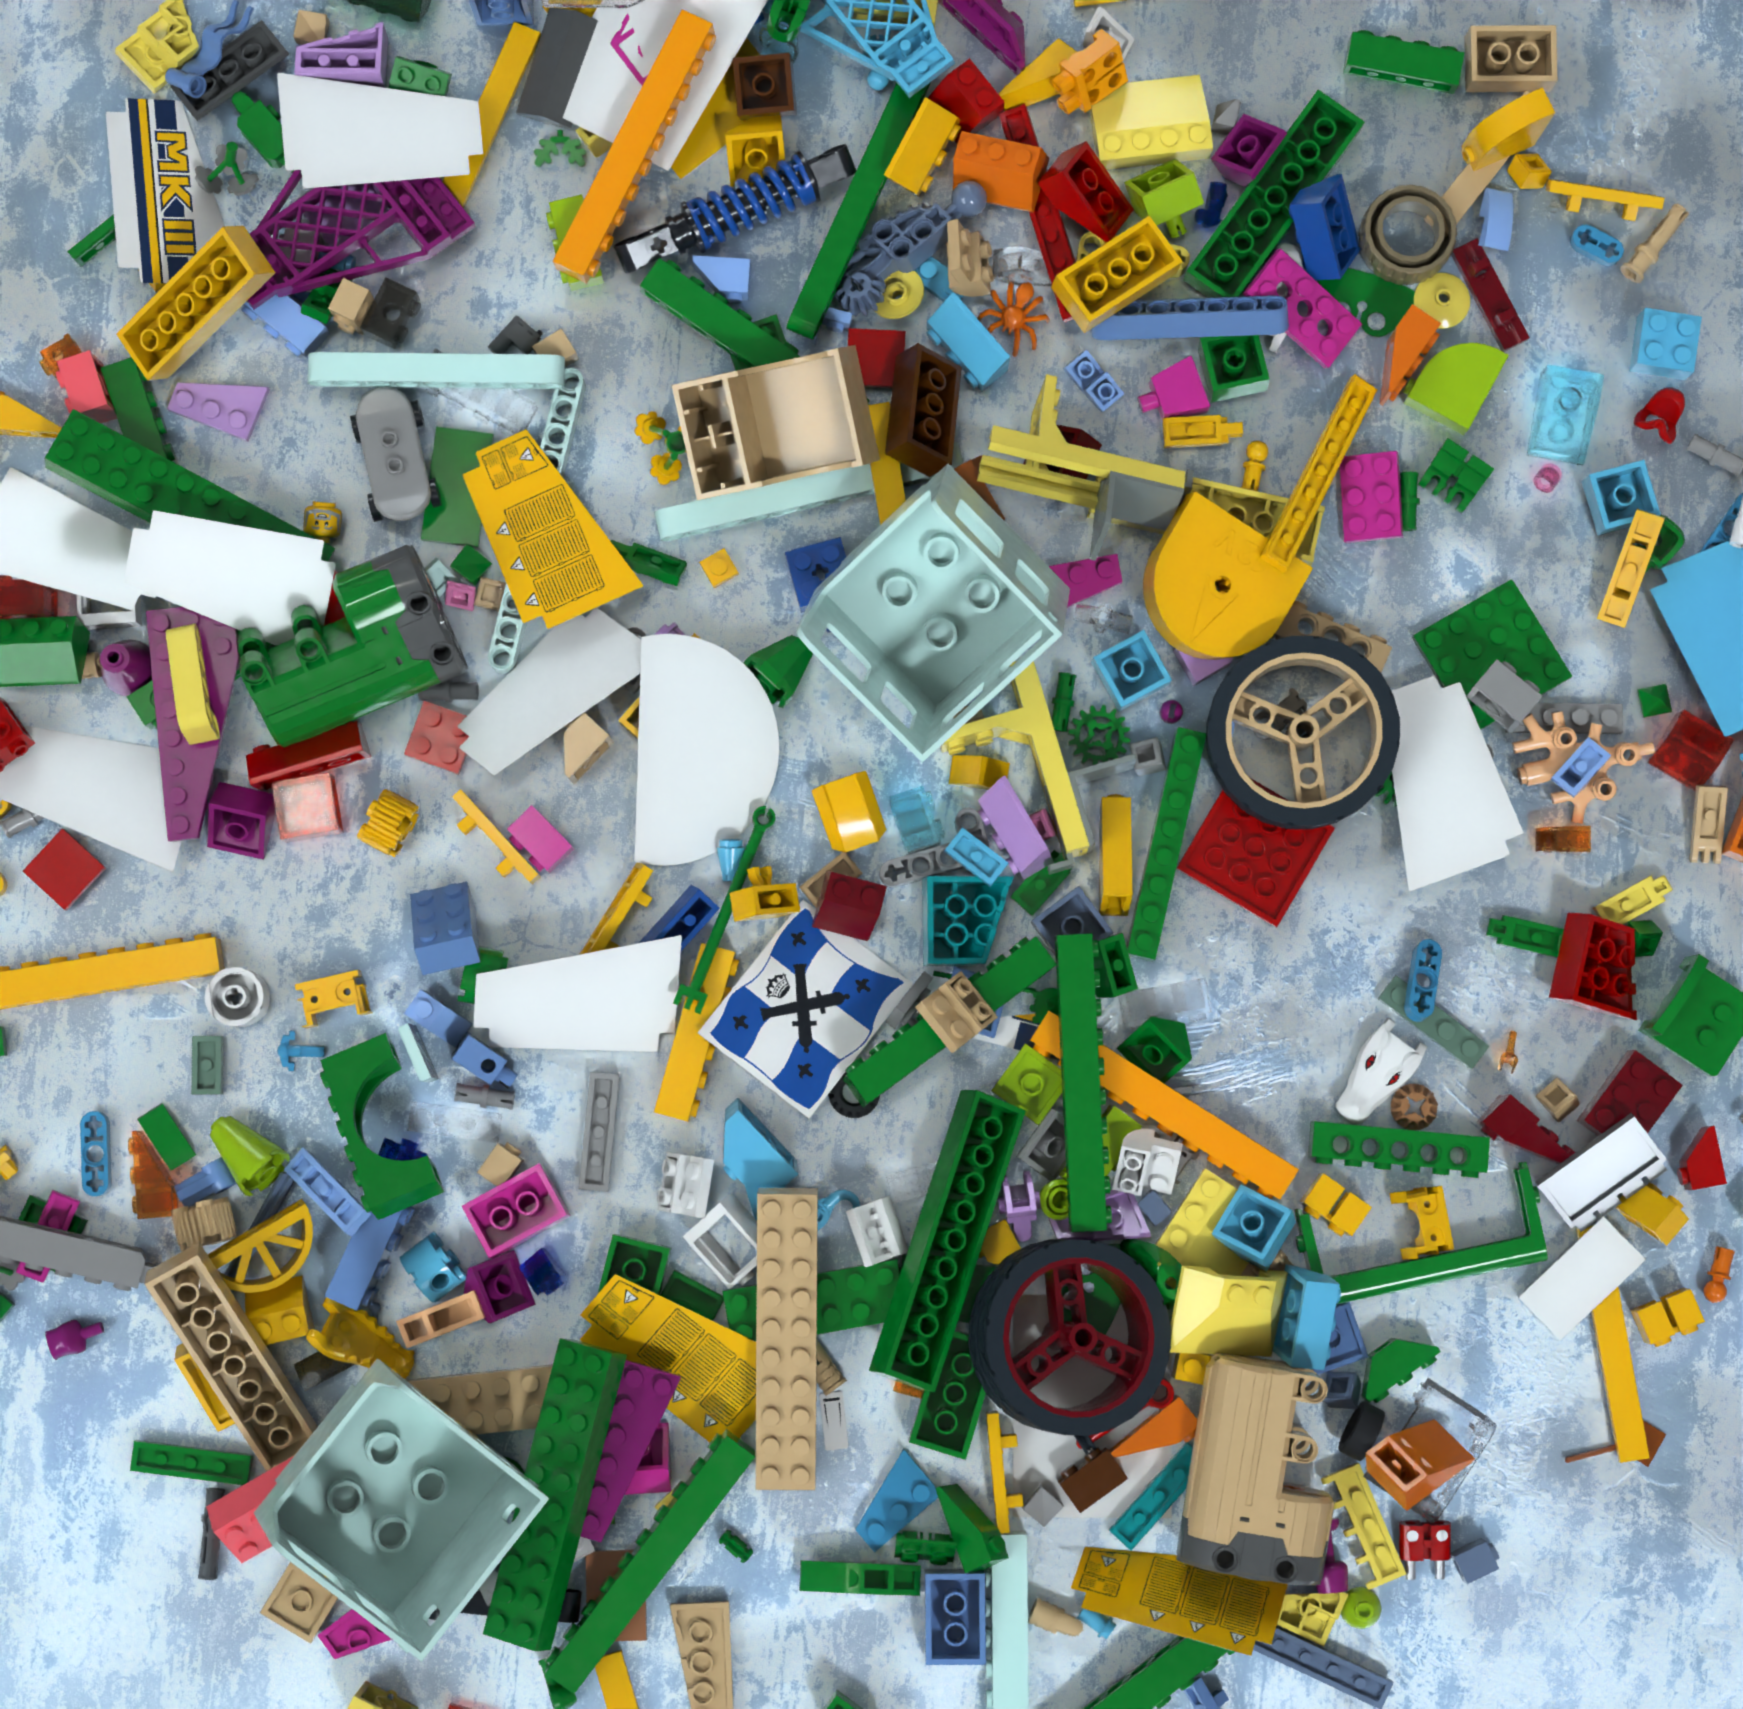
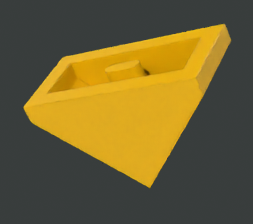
(976, 771)

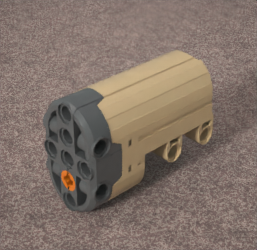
(1236, 1502)

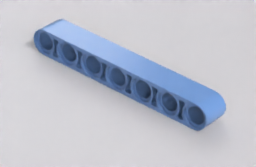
(1196, 318)

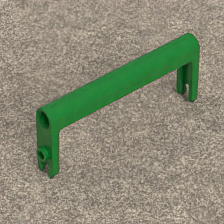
(1443, 1266)

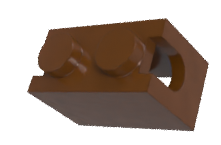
(1092, 1478)

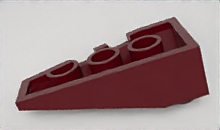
(1518, 1127)

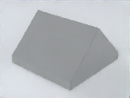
(1046, 1147)

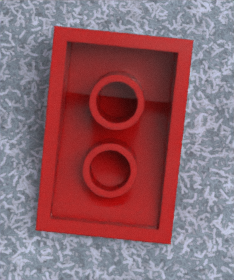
(1086, 192)

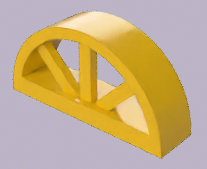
(254, 1237)

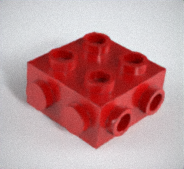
(13, 736)

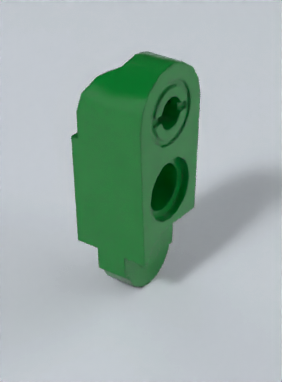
(786, 11)

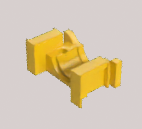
(332, 995)
(1433, 1220)

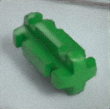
(735, 1546)

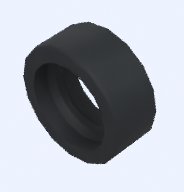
(1361, 1431)

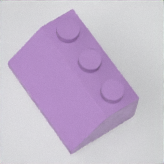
(1014, 829)

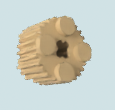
(205, 1223)

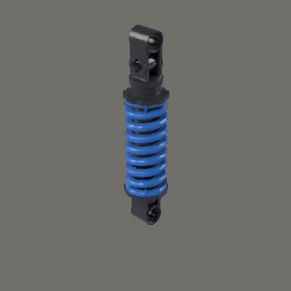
(703, 220)

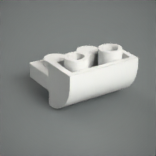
(1147, 1163)
(685, 1184)
(877, 1231)

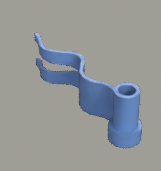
(190, 77)

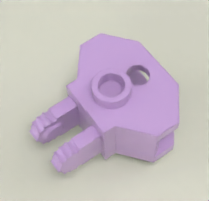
(1019, 1206)

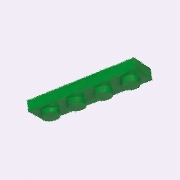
(191, 1462)

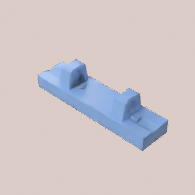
(327, 1192)

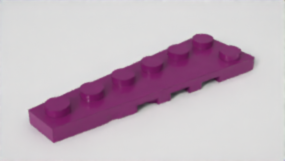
(635, 1417)

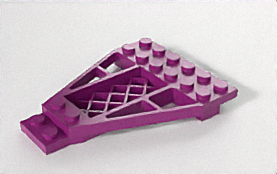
(420, 205)

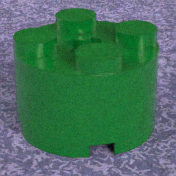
(490, 960)

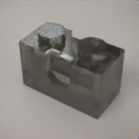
(391, 297)

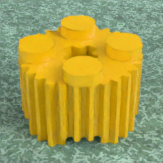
(389, 822)

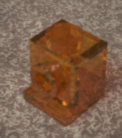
(65, 346)

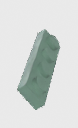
(1438, 1026)

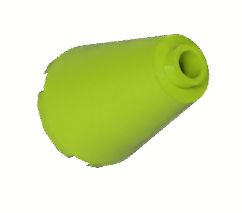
(247, 1154)

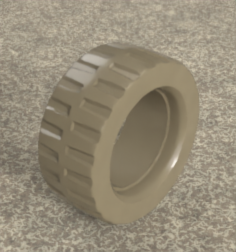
(1392, 265)

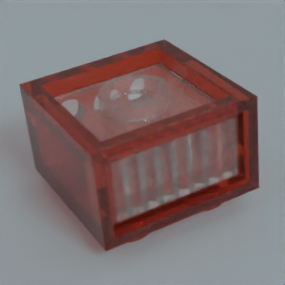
(26, 599)
(307, 807)

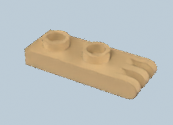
(1708, 823)

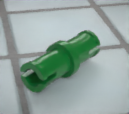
(1409, 499)
(1063, 701)

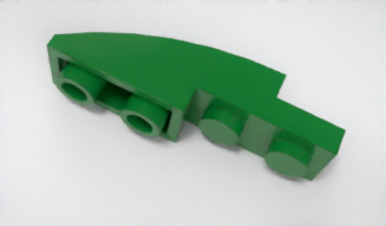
(859, 1578)

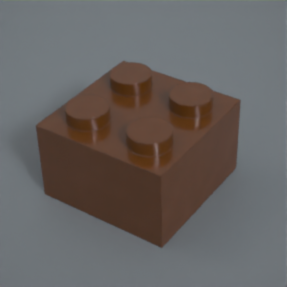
(764, 85)

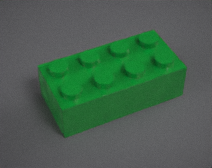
(950, 1414)

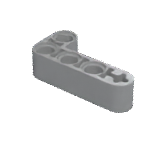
(931, 855)

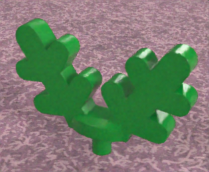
(569, 146)

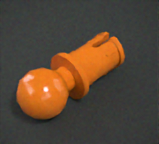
(1715, 1290)

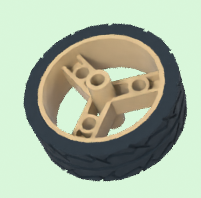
(1361, 687)

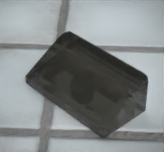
(318, 1369)

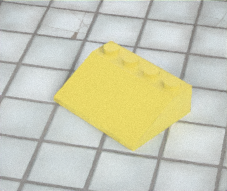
(1152, 123)
(1190, 1230)

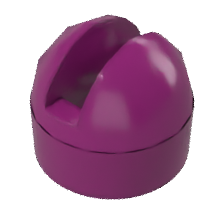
(1164, 712)

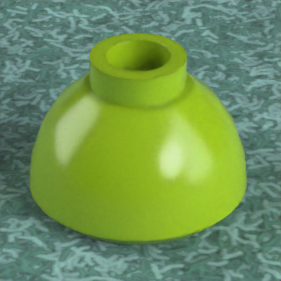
(1054, 1199)
(1361, 1608)

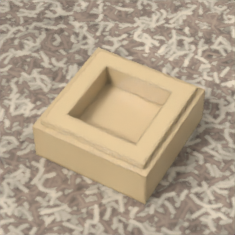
(489, 594)

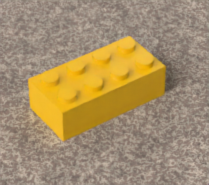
(1116, 274)

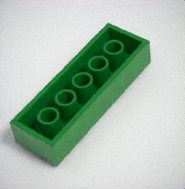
(844, 1299)

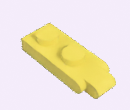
(1634, 900)

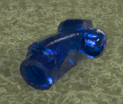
(1214, 204)

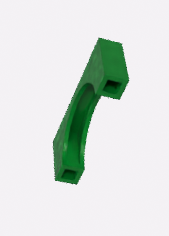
(352, 1080)

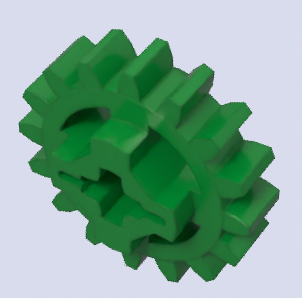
(1091, 725)

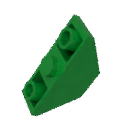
(1394, 1364)

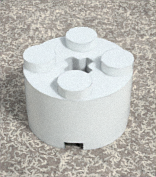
(225, 986)

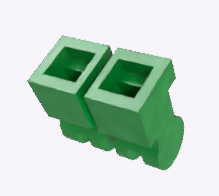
(1468, 475)

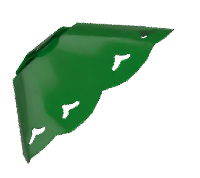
(1148, 1257)

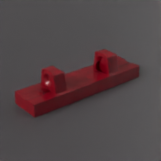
(1490, 295)

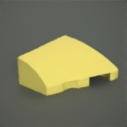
(1311, 1614)

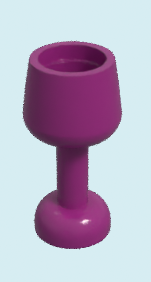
(1335, 1571)

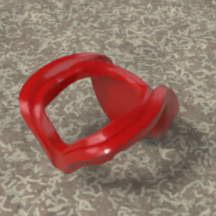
(1666, 405)

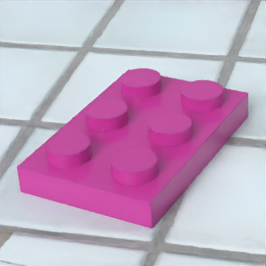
(1371, 497)

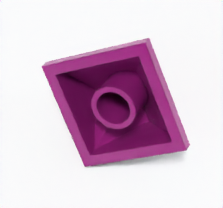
(499, 1287)

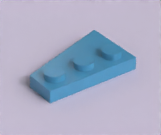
(897, 1502)

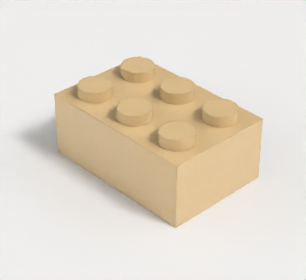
(1510, 58)

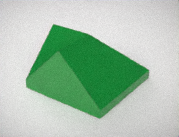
(1158, 1047)

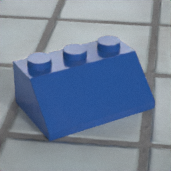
(1325, 228)

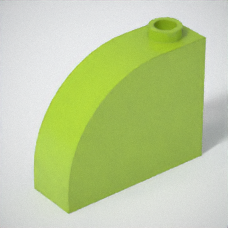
(1455, 384)

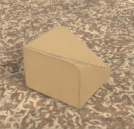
(310, 27)

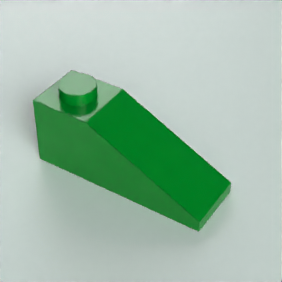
(976, 1536)

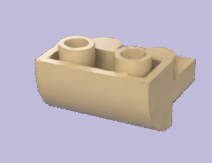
(968, 261)
(956, 1012)

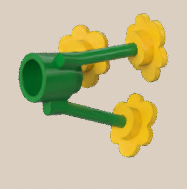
(665, 466)

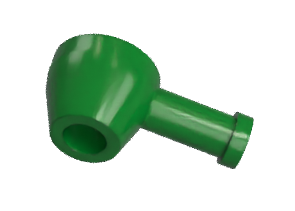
(559, 1696)

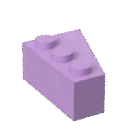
(350, 58)

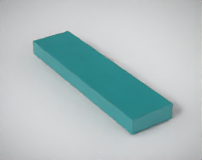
(1154, 1499)

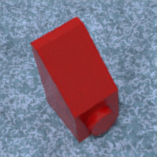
(1702, 1162)

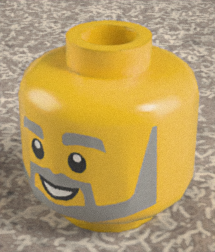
(322, 521)

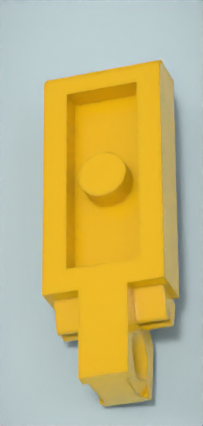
(1199, 431)

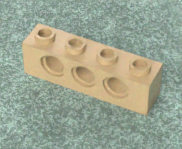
(1374, 646)

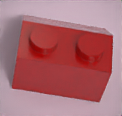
(968, 97)

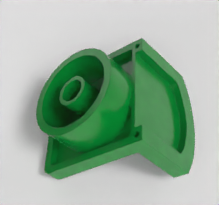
(1699, 1018)

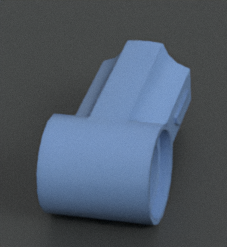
(211, 1180)

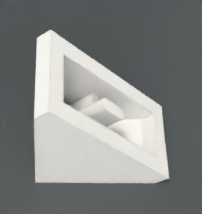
(1104, 20)

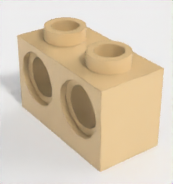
(350, 306)

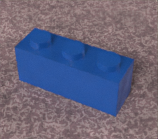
(684, 917)

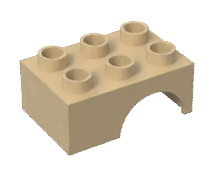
(776, 422)

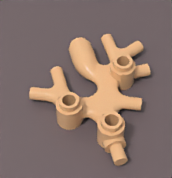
(1543, 770)

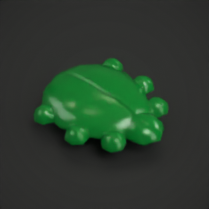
(1045, 1001)

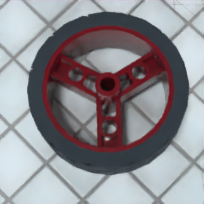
(1137, 1365)

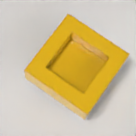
(719, 568)

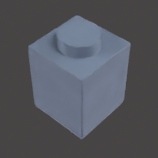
(1475, 1560)

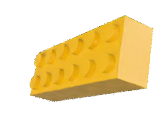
(195, 302)

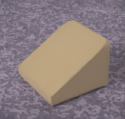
(1558, 1099)

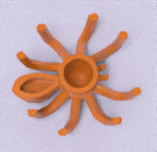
(1013, 316)

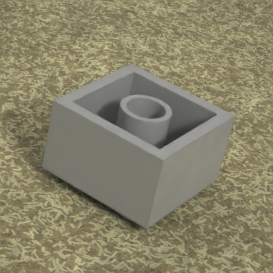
(1504, 695)

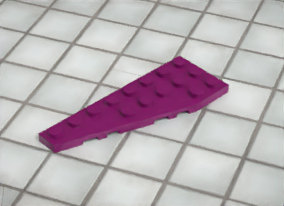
(186, 767)

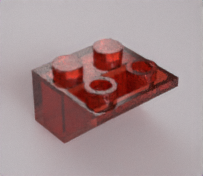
(1690, 750)

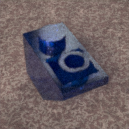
(542, 1272)

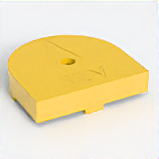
(1180, 579)

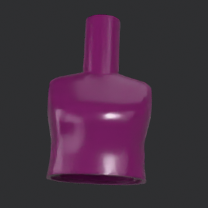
(71, 1338)

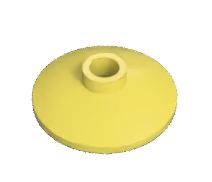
(905, 284)
(1449, 312)

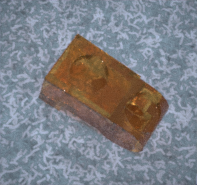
(1563, 840)

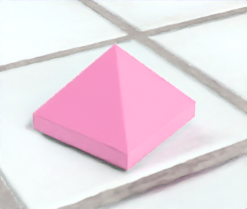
(460, 595)
(1043, 824)

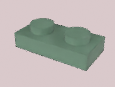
(207, 1065)

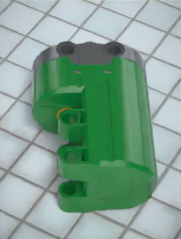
(376, 655)

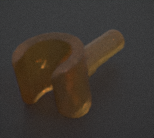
(1509, 1056)

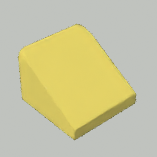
(593, 142)

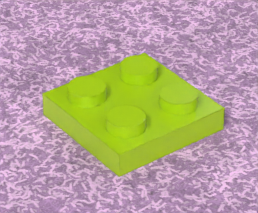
(1030, 1084)

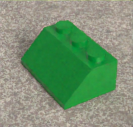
(42, 651)

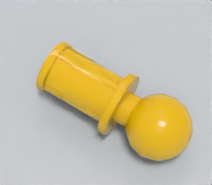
(1256, 452)

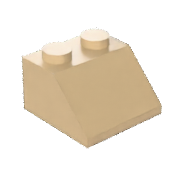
(583, 746)

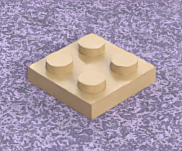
(299, 1603)

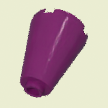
(126, 666)

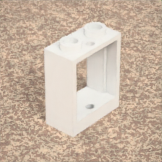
(108, 620)
(713, 1253)

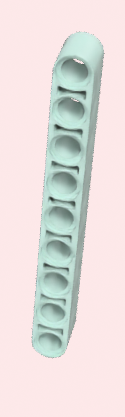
(436, 370)

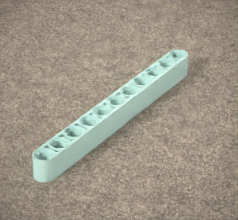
(559, 453)
(776, 500)

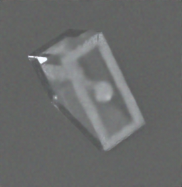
(1020, 266)

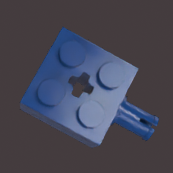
(806, 561)

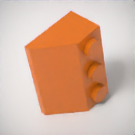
(1002, 167)

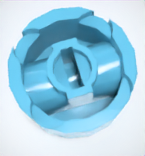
(433, 1268)

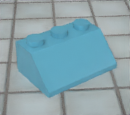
(967, 343)
(1306, 1318)

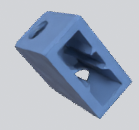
(471, 1054)

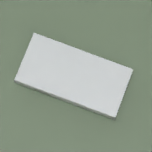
(1582, 1278)

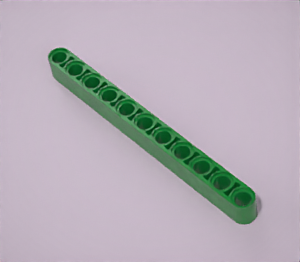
(853, 214)

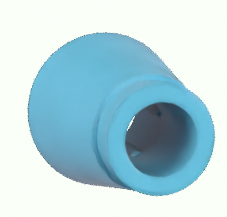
(729, 854)

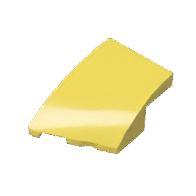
(160, 44)

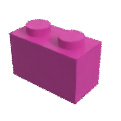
(539, 839)

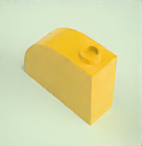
(1508, 130)

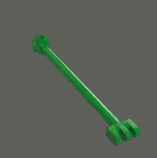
(693, 991)

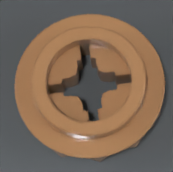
(1412, 1120)

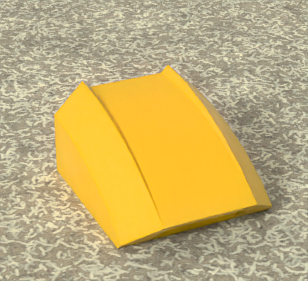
(849, 812)

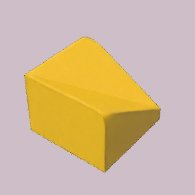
(1529, 171)

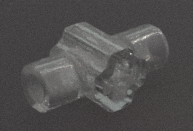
(1118, 621)

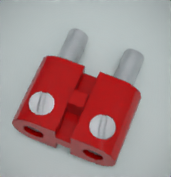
(1424, 1541)

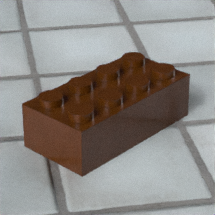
(923, 410)

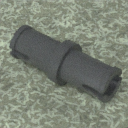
(451, 691)

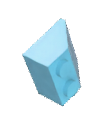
(1254, 1227)

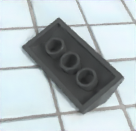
(240, 65)
(556, 66)

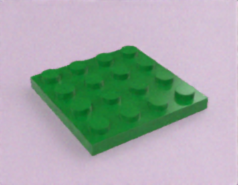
(1486, 630)

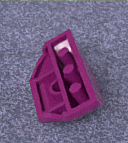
(993, 27)

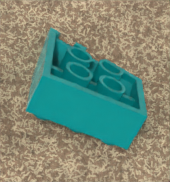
(960, 918)

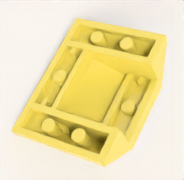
(1226, 1312)

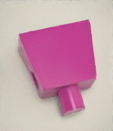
(1176, 392)

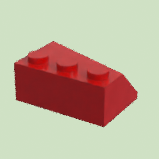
(1596, 966)

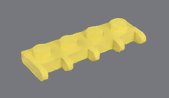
(1366, 1524)

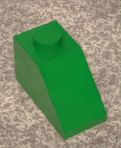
(1114, 968)

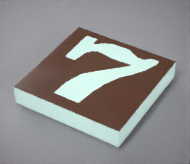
(418, 1053)

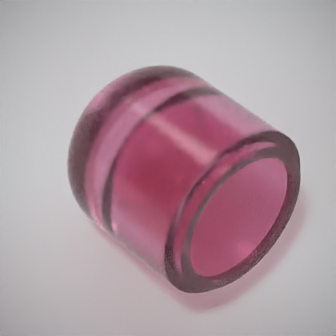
(1549, 472)

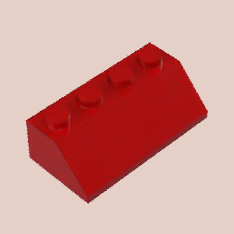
(308, 757)

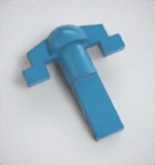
(285, 1051)

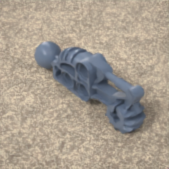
(905, 236)

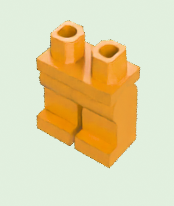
(1090, 74)

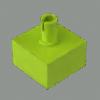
(1165, 195)

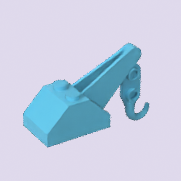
(763, 1162)

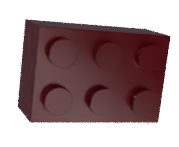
(1633, 1088)

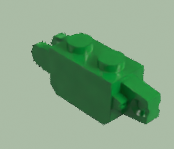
(261, 128)

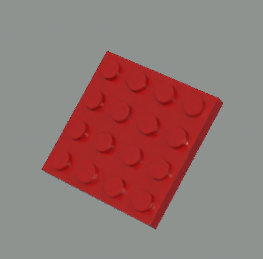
(1252, 860)

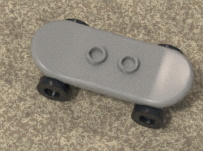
(393, 455)

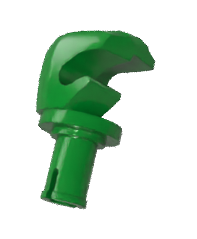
(1669, 543)

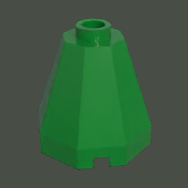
(780, 668)

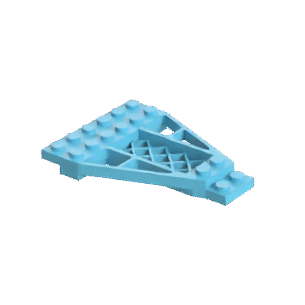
(909, 58)

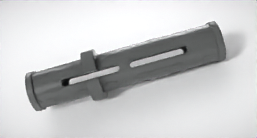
(210, 1542)

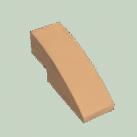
(440, 1319)

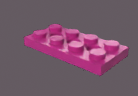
(1320, 304)

